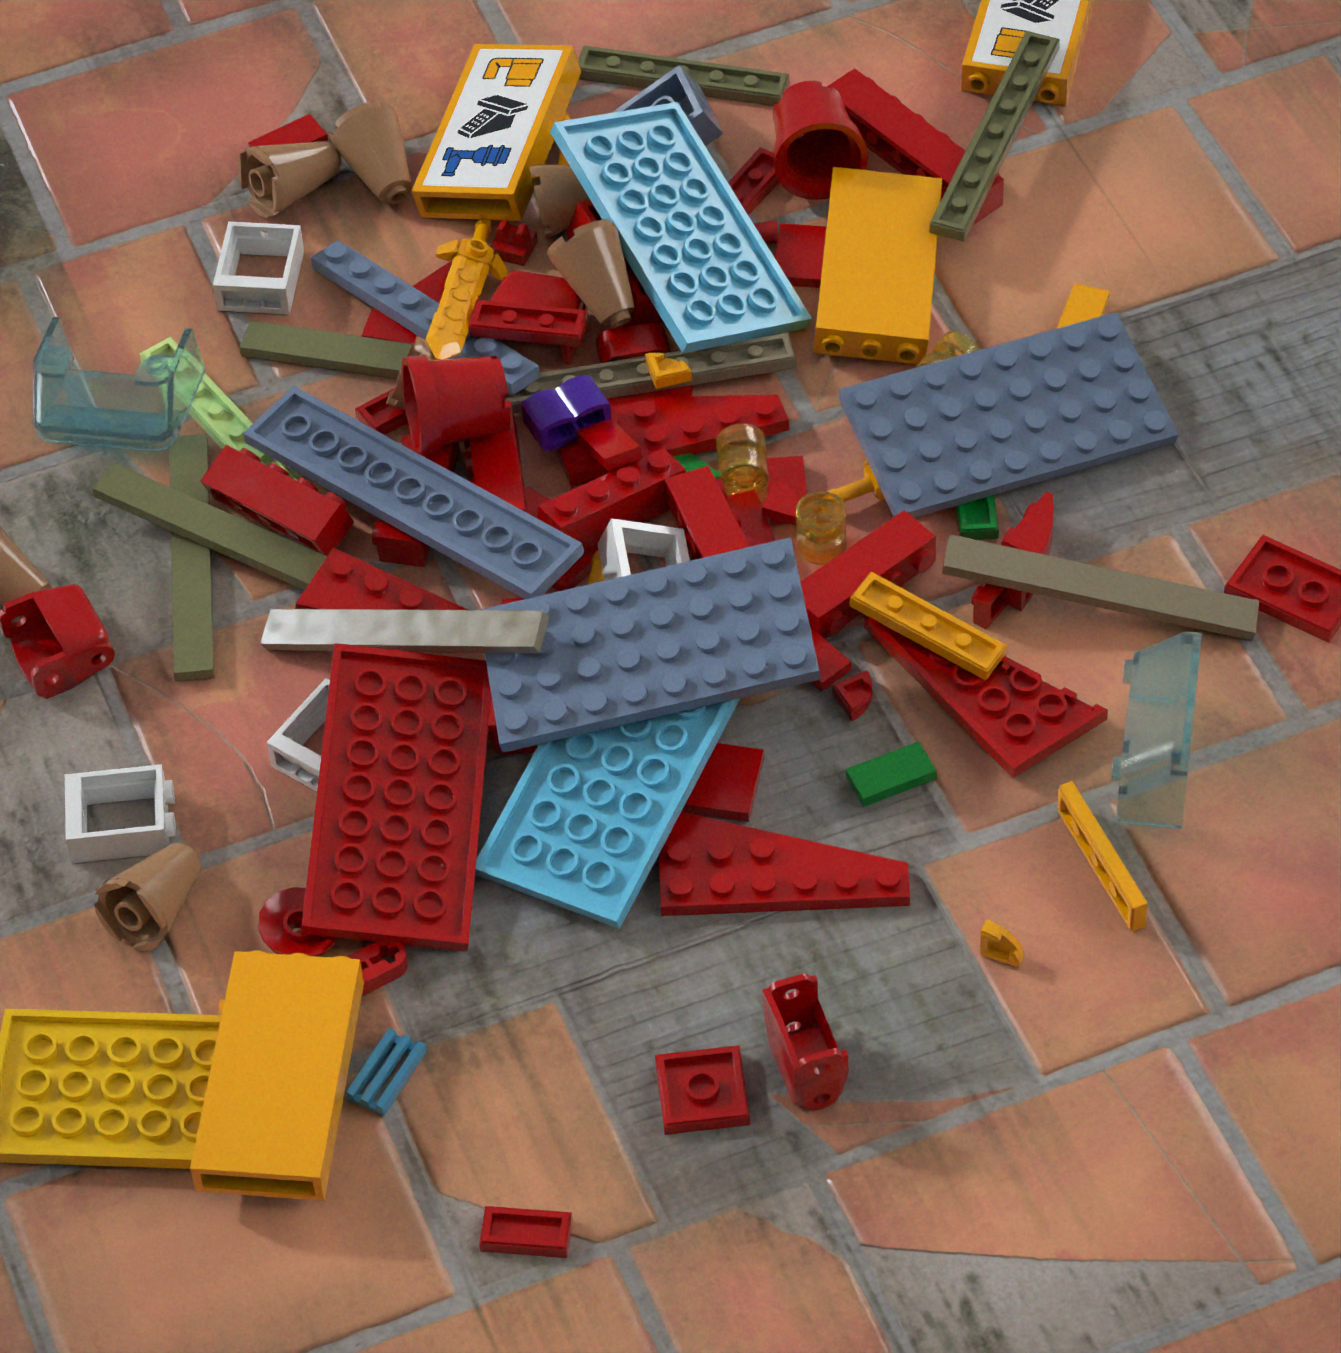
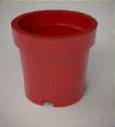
(813, 139)
(453, 400)

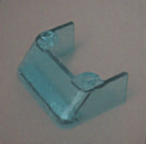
(113, 408)
(1158, 732)

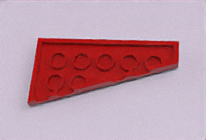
(677, 425)
(1008, 714)
(743, 869)

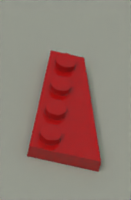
(354, 584)

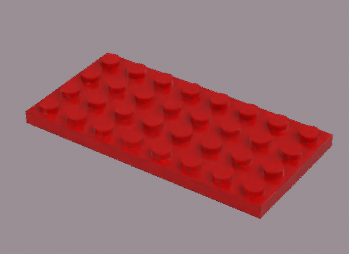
(398, 798)

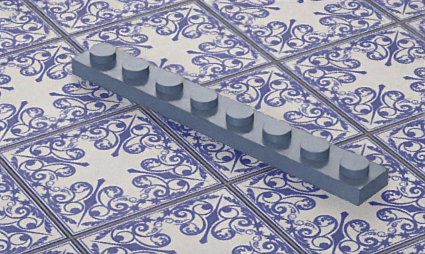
(412, 308)

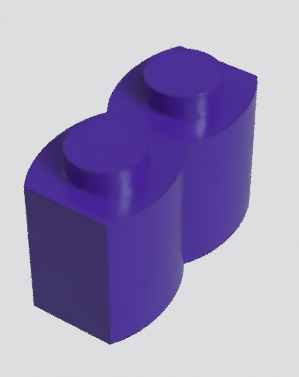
(559, 412)

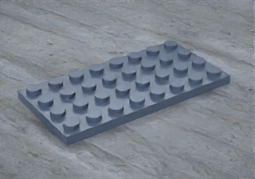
(1007, 416)
(656, 646)

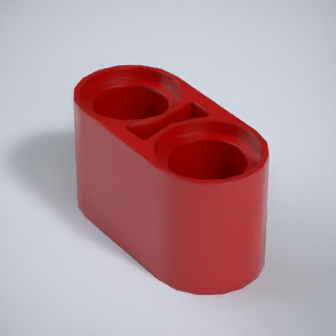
(631, 342)

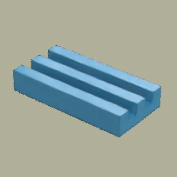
(388, 1041)

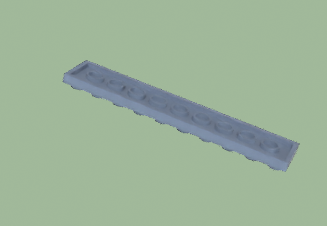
(414, 494)

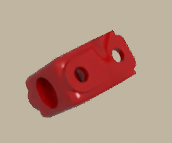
(540, 290)
(56, 639)
(805, 1050)

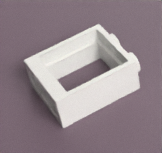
(251, 292)
(639, 538)
(286, 744)
(117, 786)

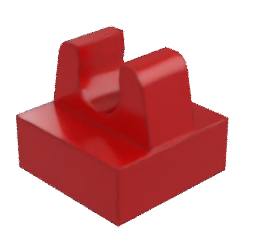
(514, 243)

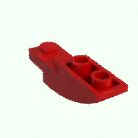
(1031, 534)

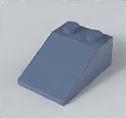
(680, 88)

